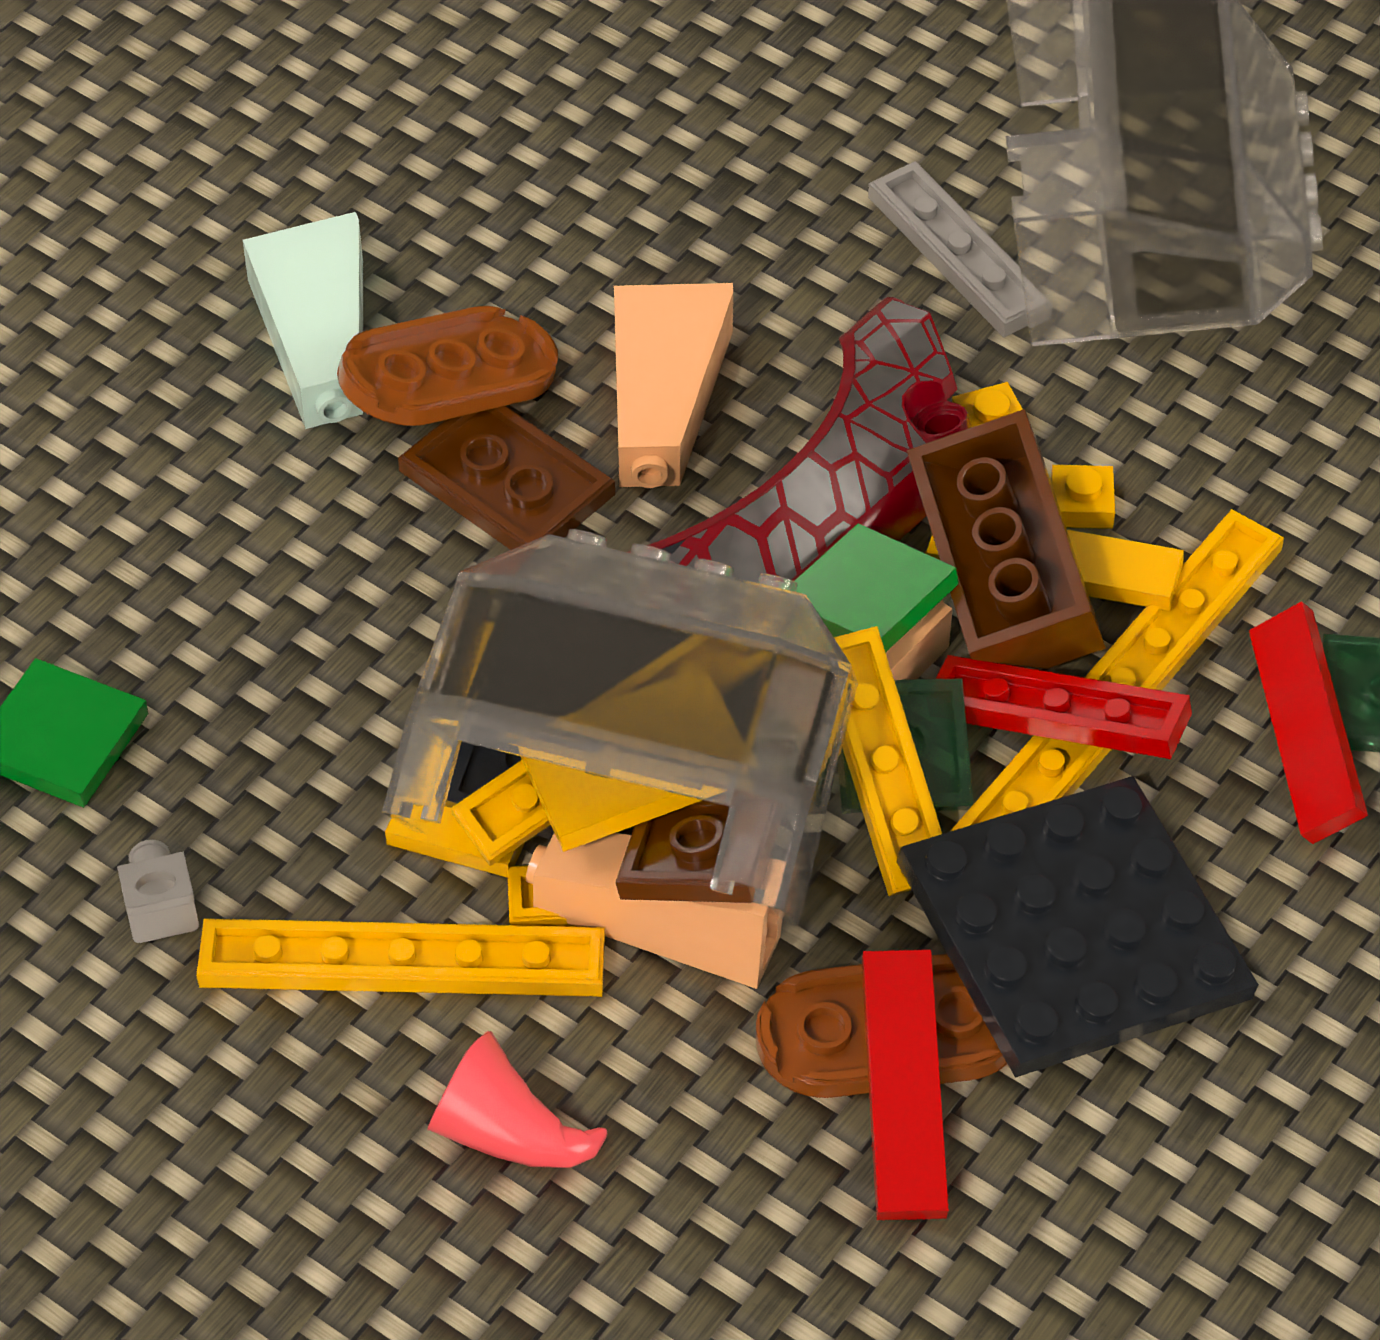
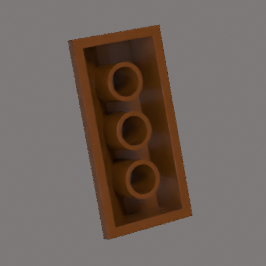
(1011, 549)

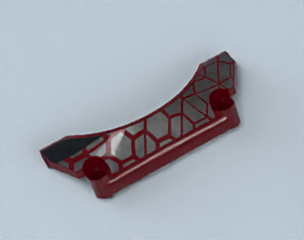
(854, 463)

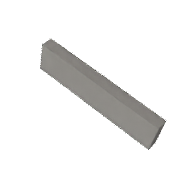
(953, 245)

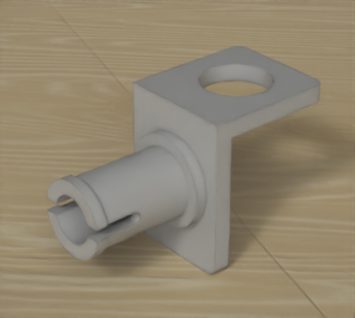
(157, 892)

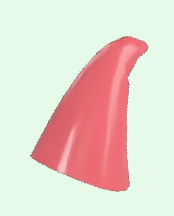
(498, 1115)

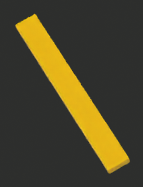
(1141, 657)

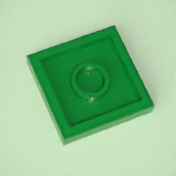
(875, 583)
(65, 731)

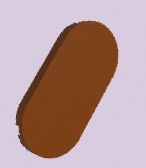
(447, 366)
(816, 1033)

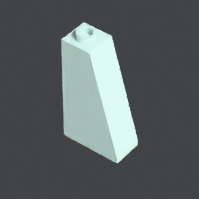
(312, 307)

